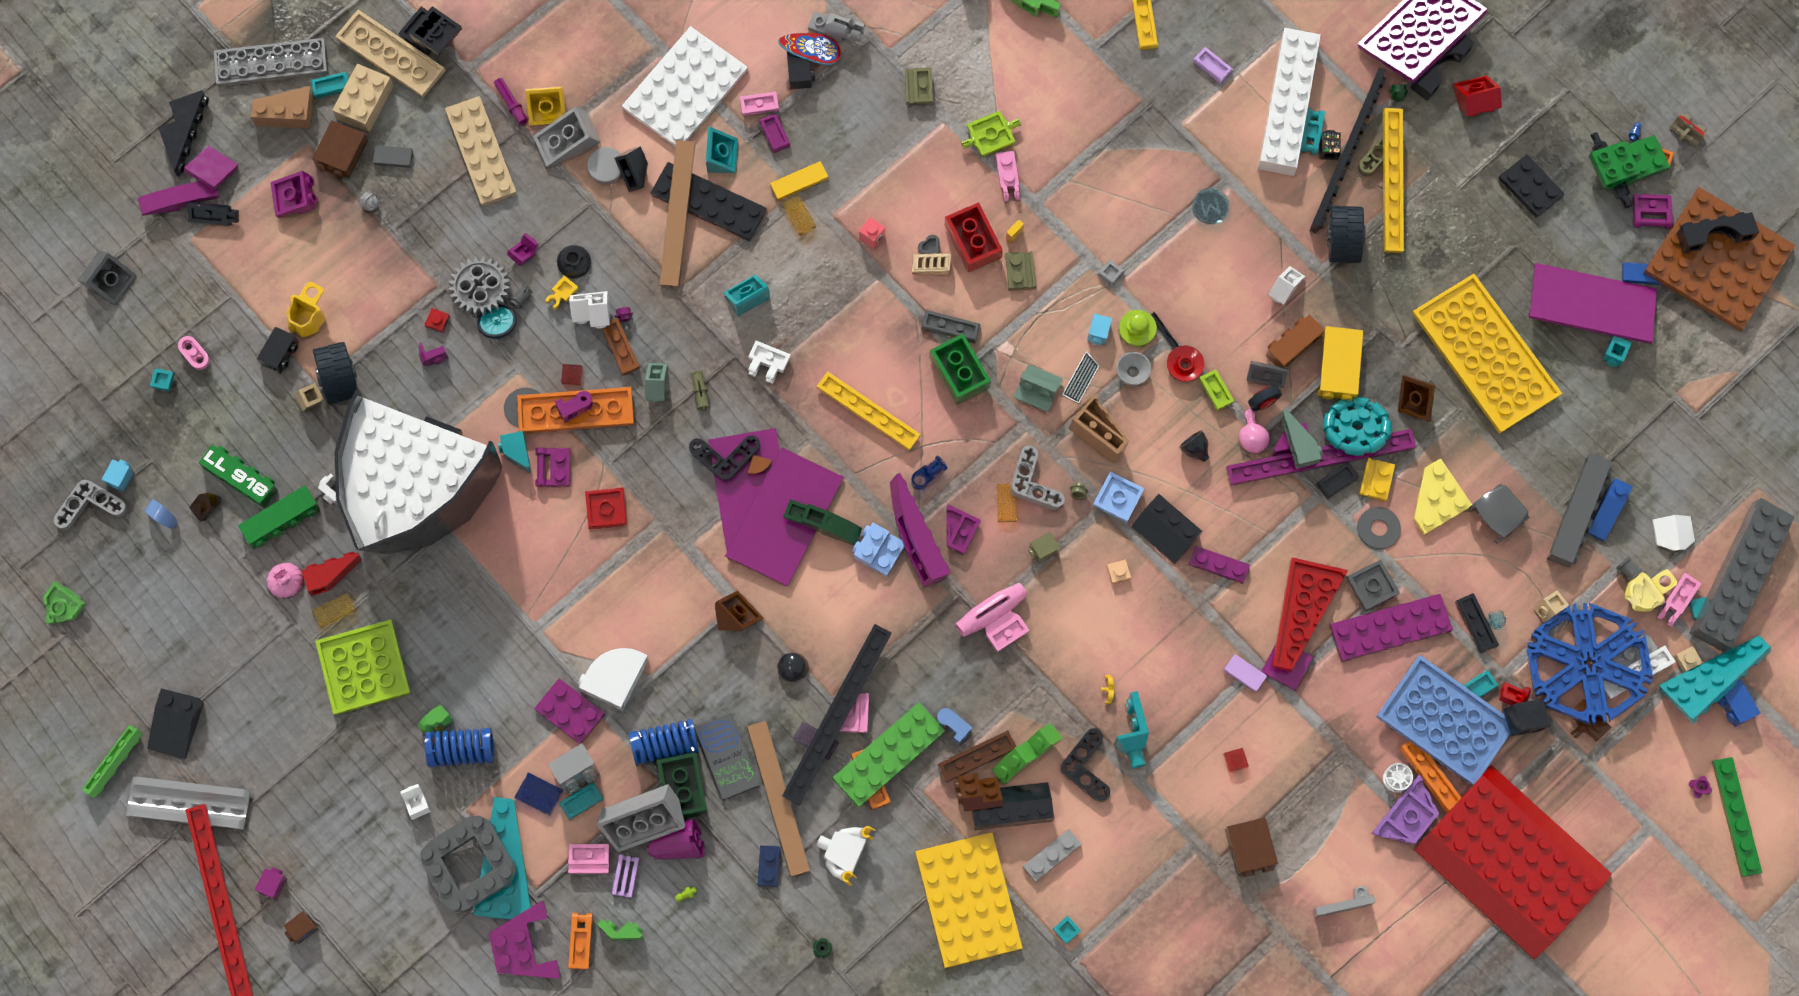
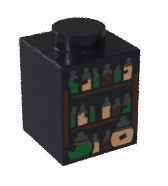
(1330, 145)

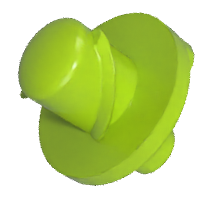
(1137, 328)

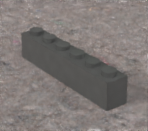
(1579, 510)

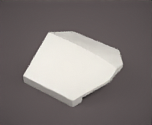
(1673, 532)

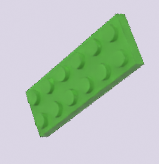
(888, 755)

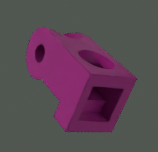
(574, 406)

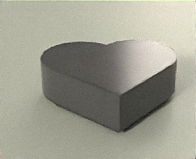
(929, 246)

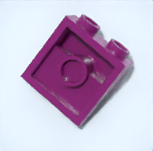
(293, 194)

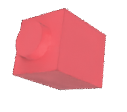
(872, 233)

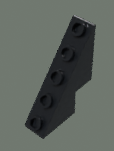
(179, 134)

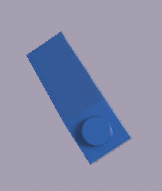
(1609, 509)

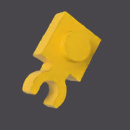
(562, 291)

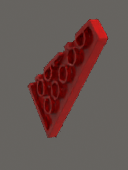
(1305, 600)

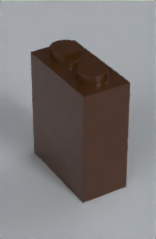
(340, 149)
(1251, 847)

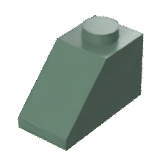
(655, 382)

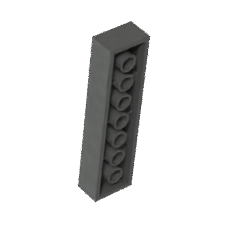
(1742, 575)

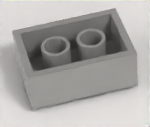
(574, 769)

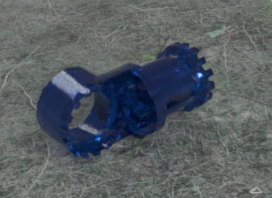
(928, 472)

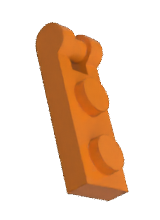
(580, 941)

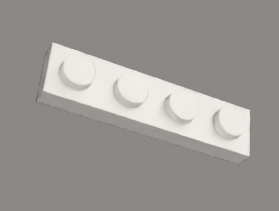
(1659, 660)

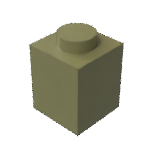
(1043, 548)

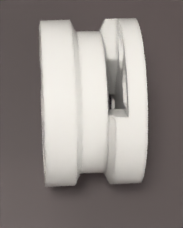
(1397, 778)

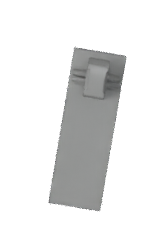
(1360, 900)

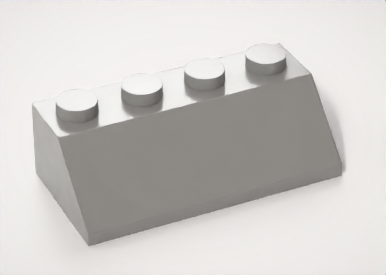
(642, 818)

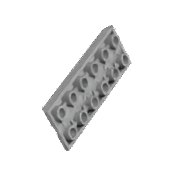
(270, 62)
(168, 800)

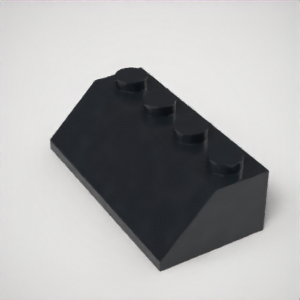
(1020, 806)

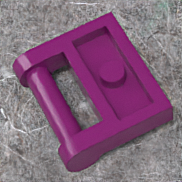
(1652, 205)
(558, 467)

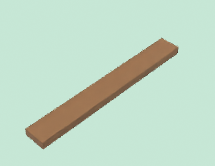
(677, 213)
(780, 806)

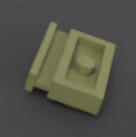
(918, 86)
(1020, 270)

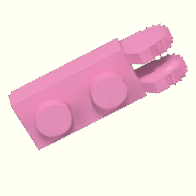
(1007, 174)
(1680, 597)

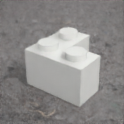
(590, 307)

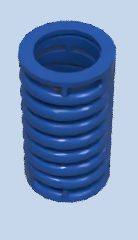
(663, 744)
(459, 756)

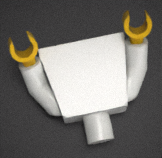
(844, 851)

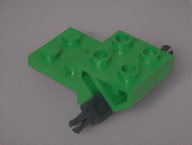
(1626, 163)

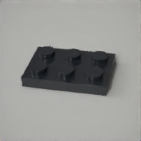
(1531, 186)

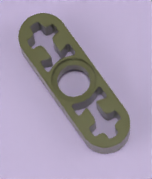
(1370, 156)

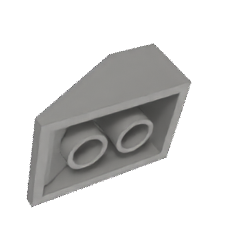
(567, 137)

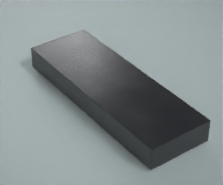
(1477, 623)

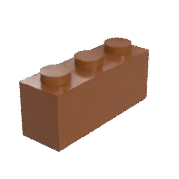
(1295, 341)

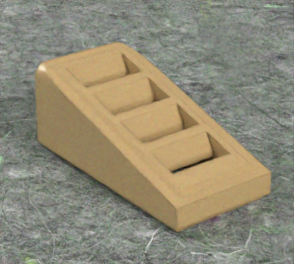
(932, 270)

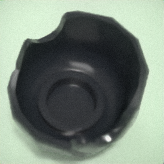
(792, 667)

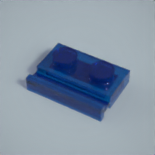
(538, 794)

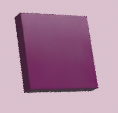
(211, 168)
(1287, 678)

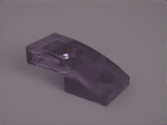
(805, 735)

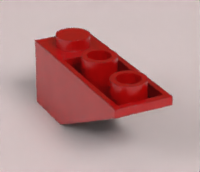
(325, 576)

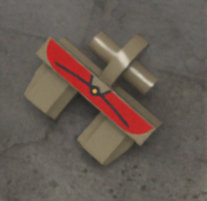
(1687, 130)

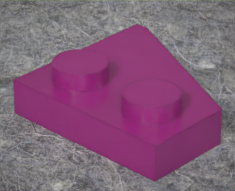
(960, 529)

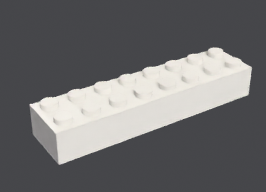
(1289, 102)

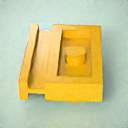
(1377, 479)

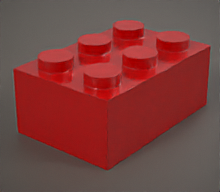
(973, 237)

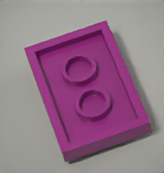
(569, 711)

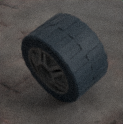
(1346, 234)
(335, 372)

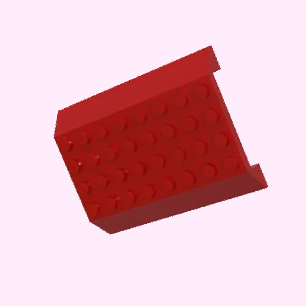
(1513, 862)

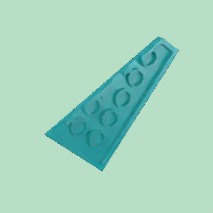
(1710, 681)
(514, 899)

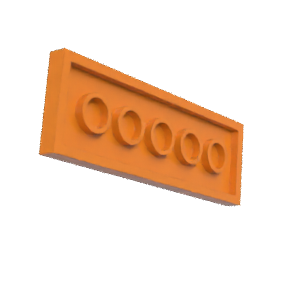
(610, 409)

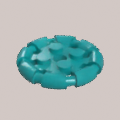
(1361, 417)

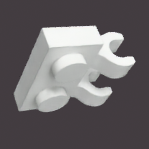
(769, 357)

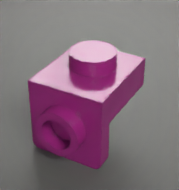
(523, 250)

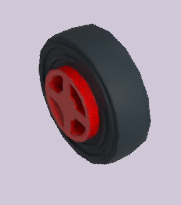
(1264, 398)

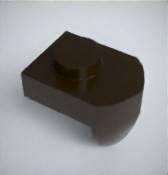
(204, 505)

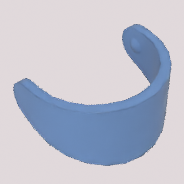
(161, 514)

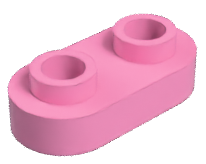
(194, 354)

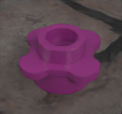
(1706, 789)

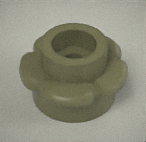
(1078, 491)

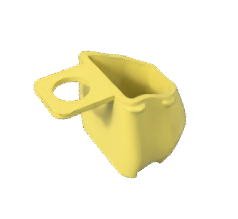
(1646, 592)

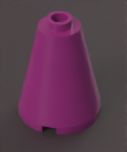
(679, 844)

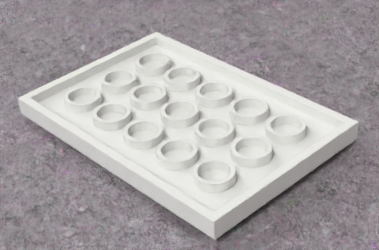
(685, 87)

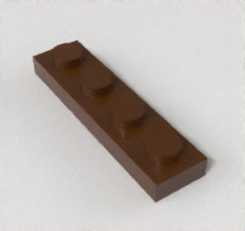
(976, 756)

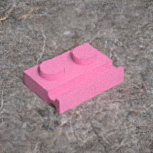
(858, 717)
(588, 859)

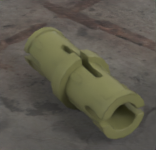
(702, 402)

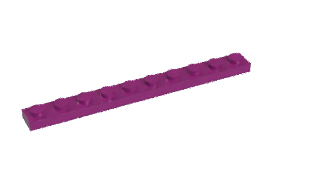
(1285, 464)

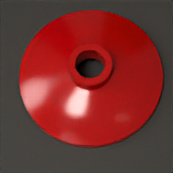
(1189, 356)

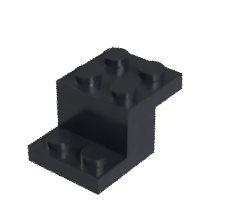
(430, 31)

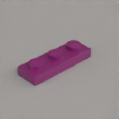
(1219, 564)

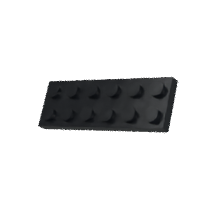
(715, 204)

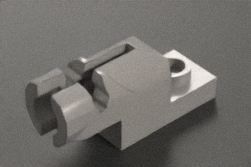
(836, 27)

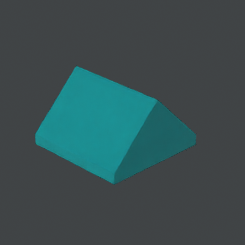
(721, 152)
(747, 294)

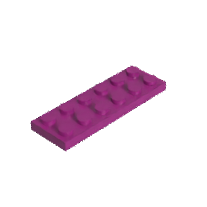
(1391, 627)

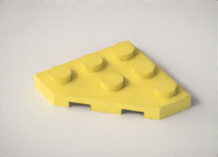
(1438, 498)

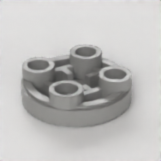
(603, 166)

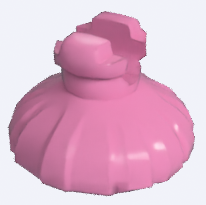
(285, 580)

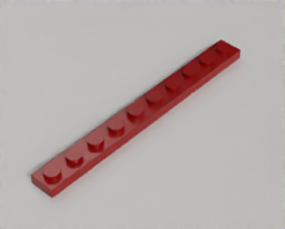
(219, 901)

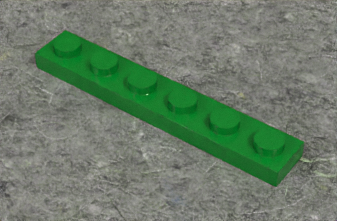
(1737, 817)

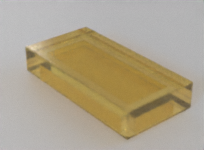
(1006, 504)
(334, 610)

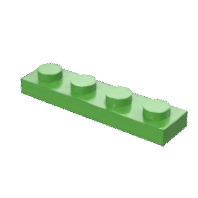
(111, 762)

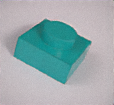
(162, 380)
(1066, 929)

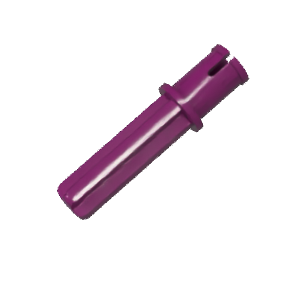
(514, 107)

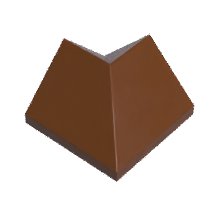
(1416, 398)
(735, 613)

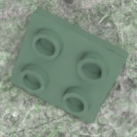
(1037, 388)

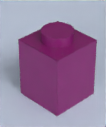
(271, 883)

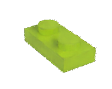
(1216, 390)

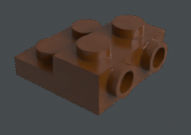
(977, 793)

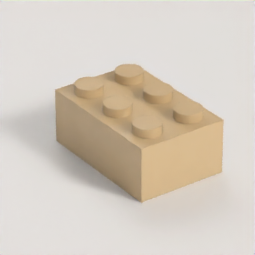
(363, 98)

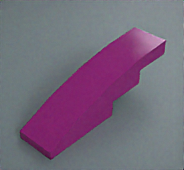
(175, 197)

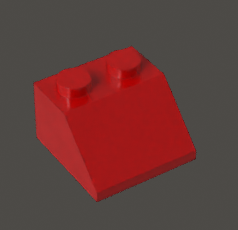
(1478, 95)

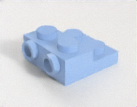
(878, 549)

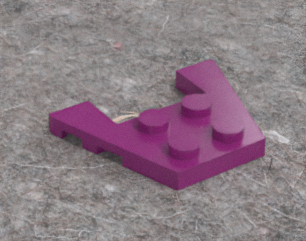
(514, 947)

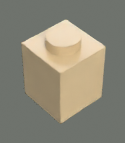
(309, 397)

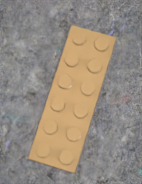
(390, 53)
(480, 151)

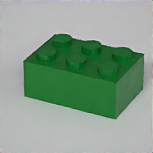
(960, 369)

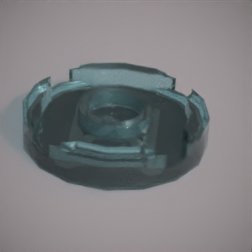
(1210, 206)

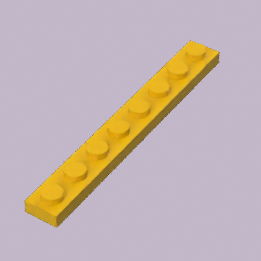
(1393, 181)

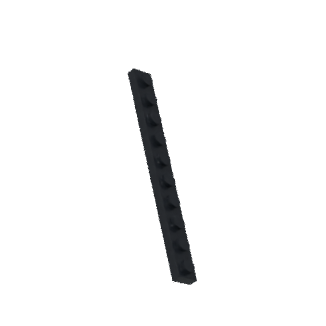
(1346, 157)
(836, 715)

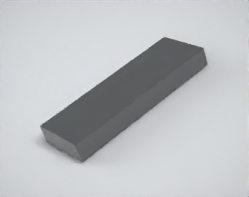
(950, 326)

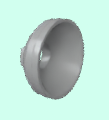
(1137, 361)

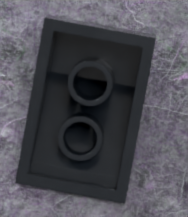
(174, 723)

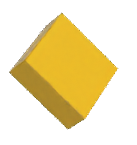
(1014, 231)

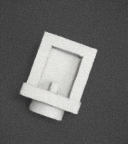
(325, 488)
(415, 801)

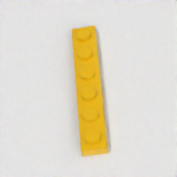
(868, 411)

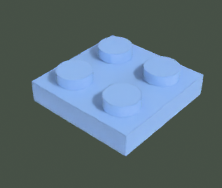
(1118, 497)

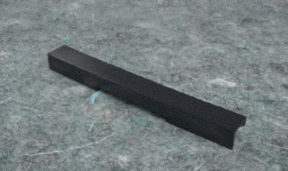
(1165, 332)

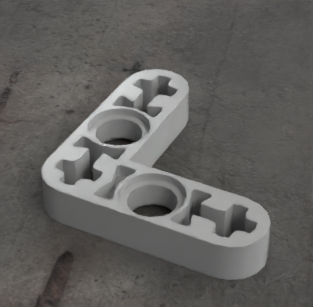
(1028, 486)
(90, 496)

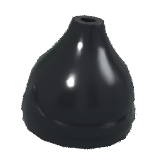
(1196, 446)

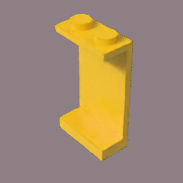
(1341, 363)

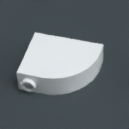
(614, 676)

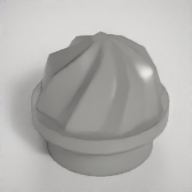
(368, 201)

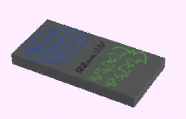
(727, 756)

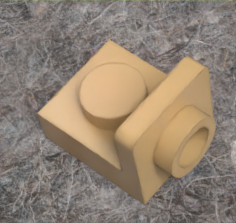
(1550, 606)

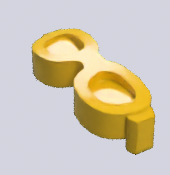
(1110, 689)

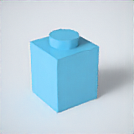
(1099, 329)
(118, 475)

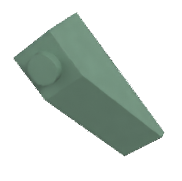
(1301, 443)

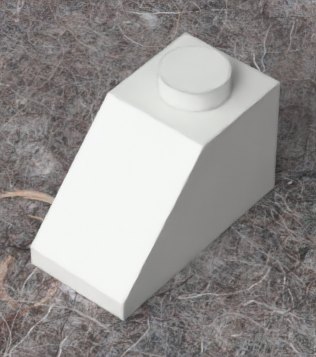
(1286, 285)

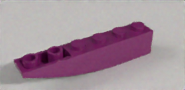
(916, 536)

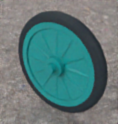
(498, 323)

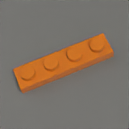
(1431, 775)

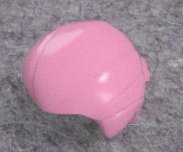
(1253, 436)

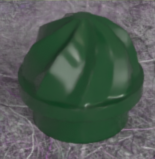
(1398, 92)

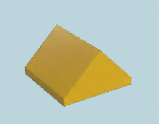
(545, 105)

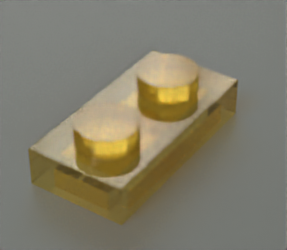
(799, 215)

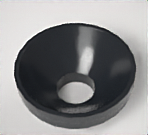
(575, 269)

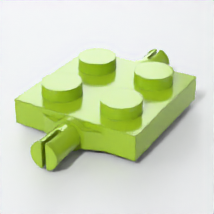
(991, 134)

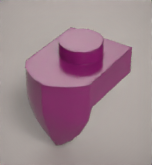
(433, 356)

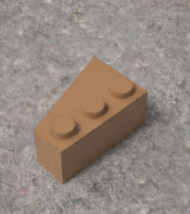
(284, 109)
(1099, 430)

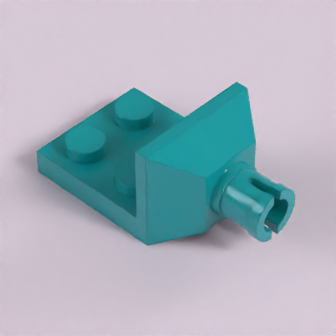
(1135, 742)

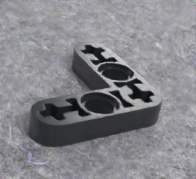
(723, 463)
(1080, 770)

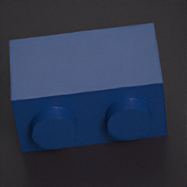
(1739, 705)

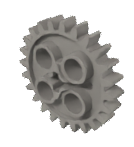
(492, 295)

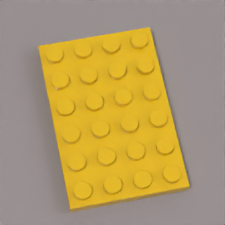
(968, 900)

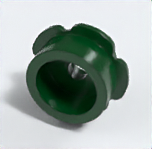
(827, 948)

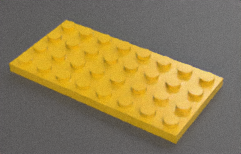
(1486, 353)

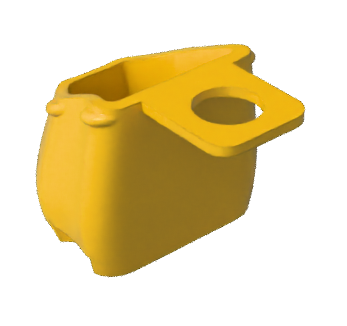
(303, 314)

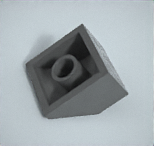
(106, 277)

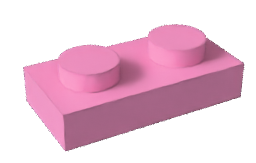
(759, 103)

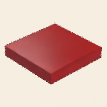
(606, 508)

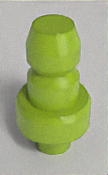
(688, 893)

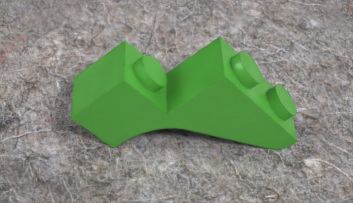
(1027, 753)

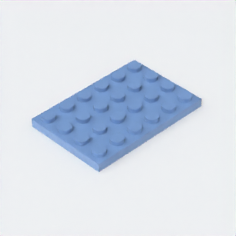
(1445, 720)

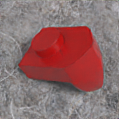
(1511, 695)

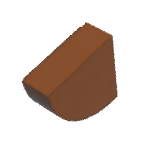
(758, 465)

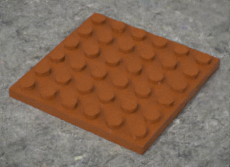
(1724, 274)

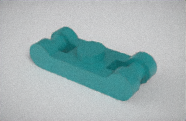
(1312, 131)

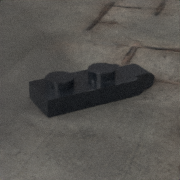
(212, 213)

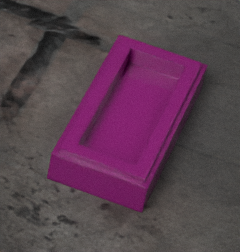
(774, 133)

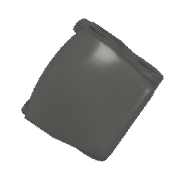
(1501, 511)

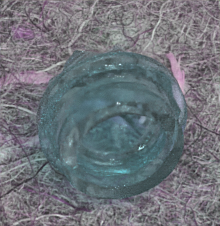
(1496, 619)

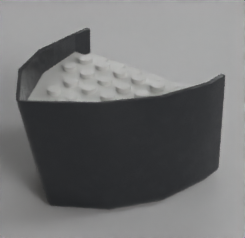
(407, 478)

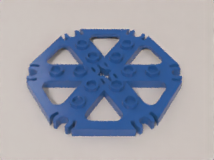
(1606, 669)

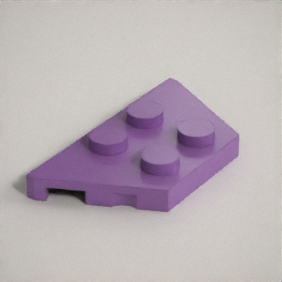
(1409, 815)

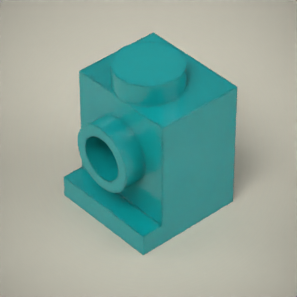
(1620, 347)

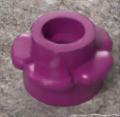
(623, 314)

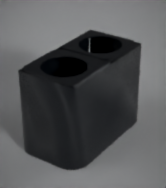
(1526, 717)

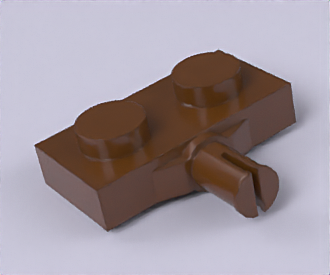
(1595, 731)

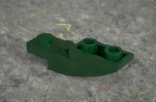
(823, 521)

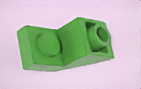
(626, 933)

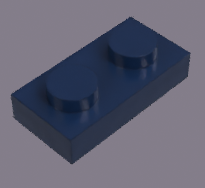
(768, 866)

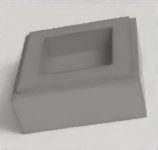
(1110, 272)

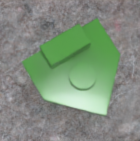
(62, 604)

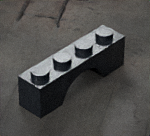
(1430, 80)
(1739, 228)

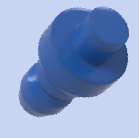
(1634, 134)

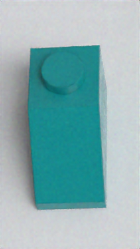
(515, 449)

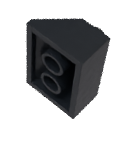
(1167, 529)

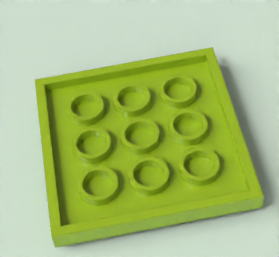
(362, 667)

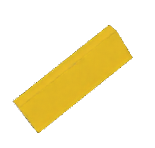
(1145, 24)
(799, 181)

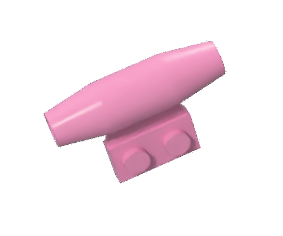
(996, 617)

